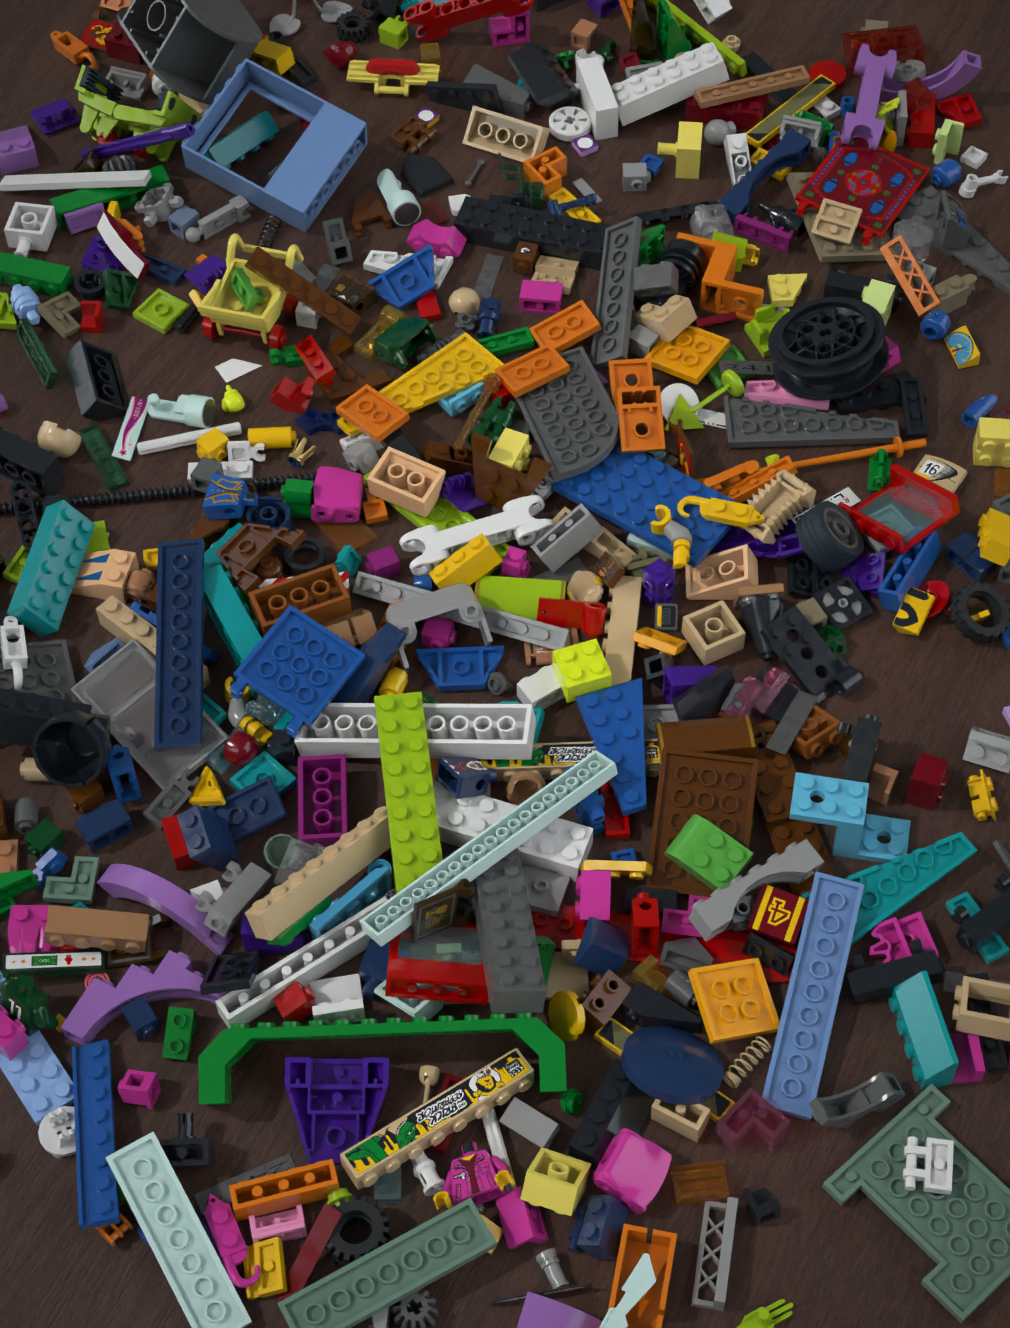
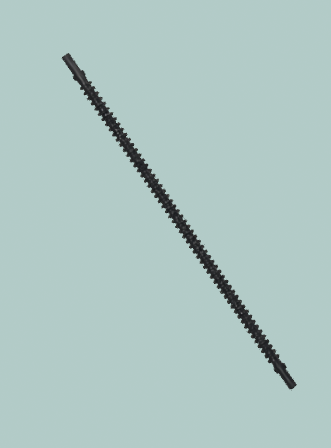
(156, 493)

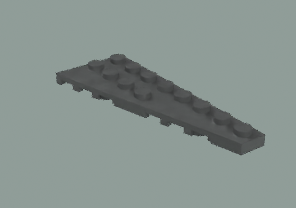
(977, 254)
(794, 425)

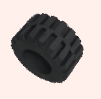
(357, 1212)

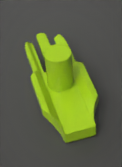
(763, 1319)

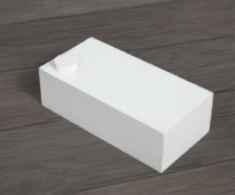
(597, 97)

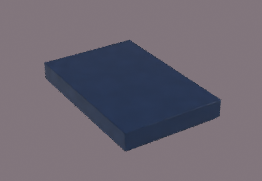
(252, 809)

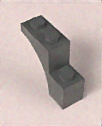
(849, 1106)

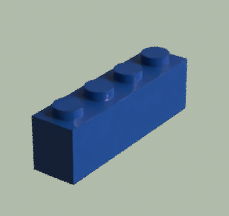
(908, 572)

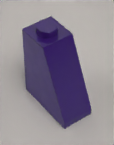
(681, 678)
(252, 943)

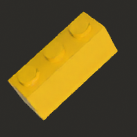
(994, 537)
(466, 564)

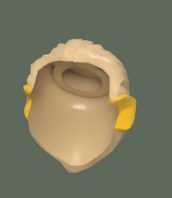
(585, 587)

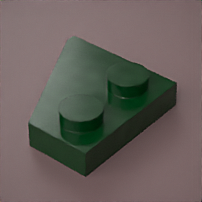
(119, 288)

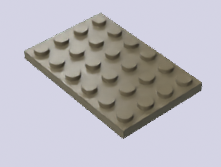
(831, 250)

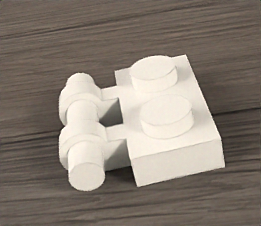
(937, 1167)

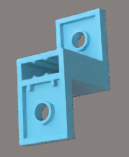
(845, 808)

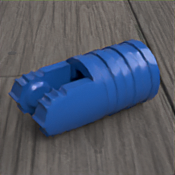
(978, 409)

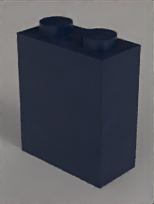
(208, 837)

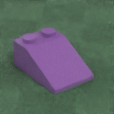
(17, 150)

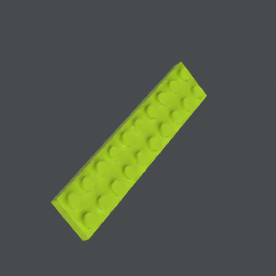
(407, 786)

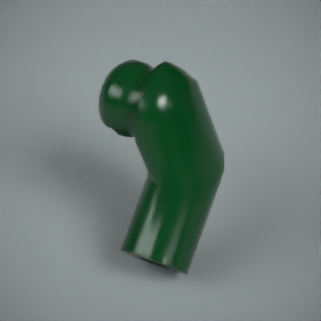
(605, 50)

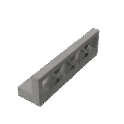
(725, 1254)

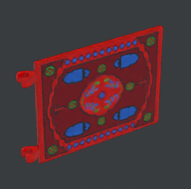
(866, 179)

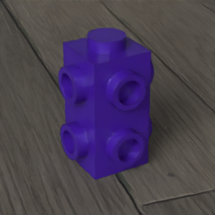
(658, 583)

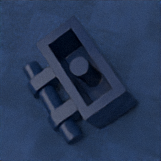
(598, 1226)

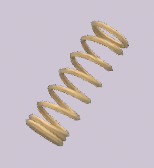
(732, 1076)

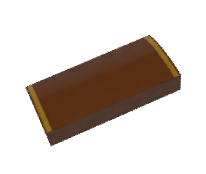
(715, 735)

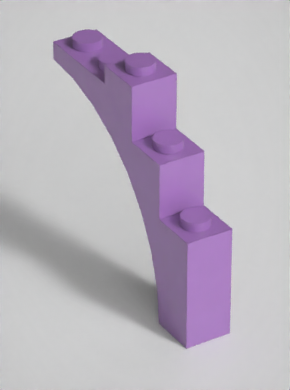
(104, 1000)

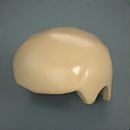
(464, 301)

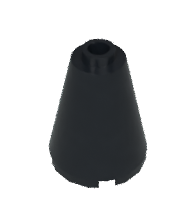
(757, 615)

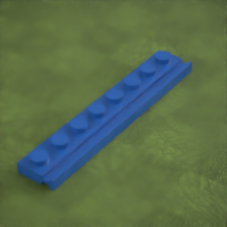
(94, 1134)

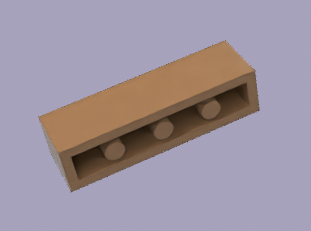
(96, 928)

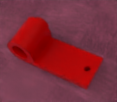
(573, 614)

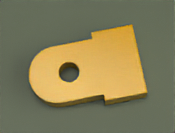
(981, 616)

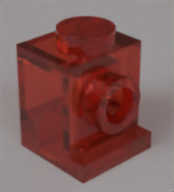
(917, 94)

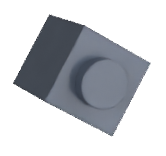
(182, 220)

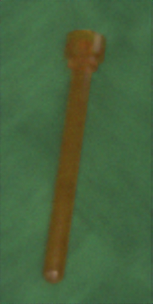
(492, 384)

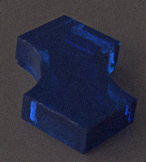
(315, 421)

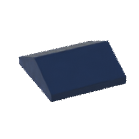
(602, 948)

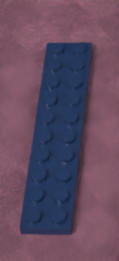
(179, 645)

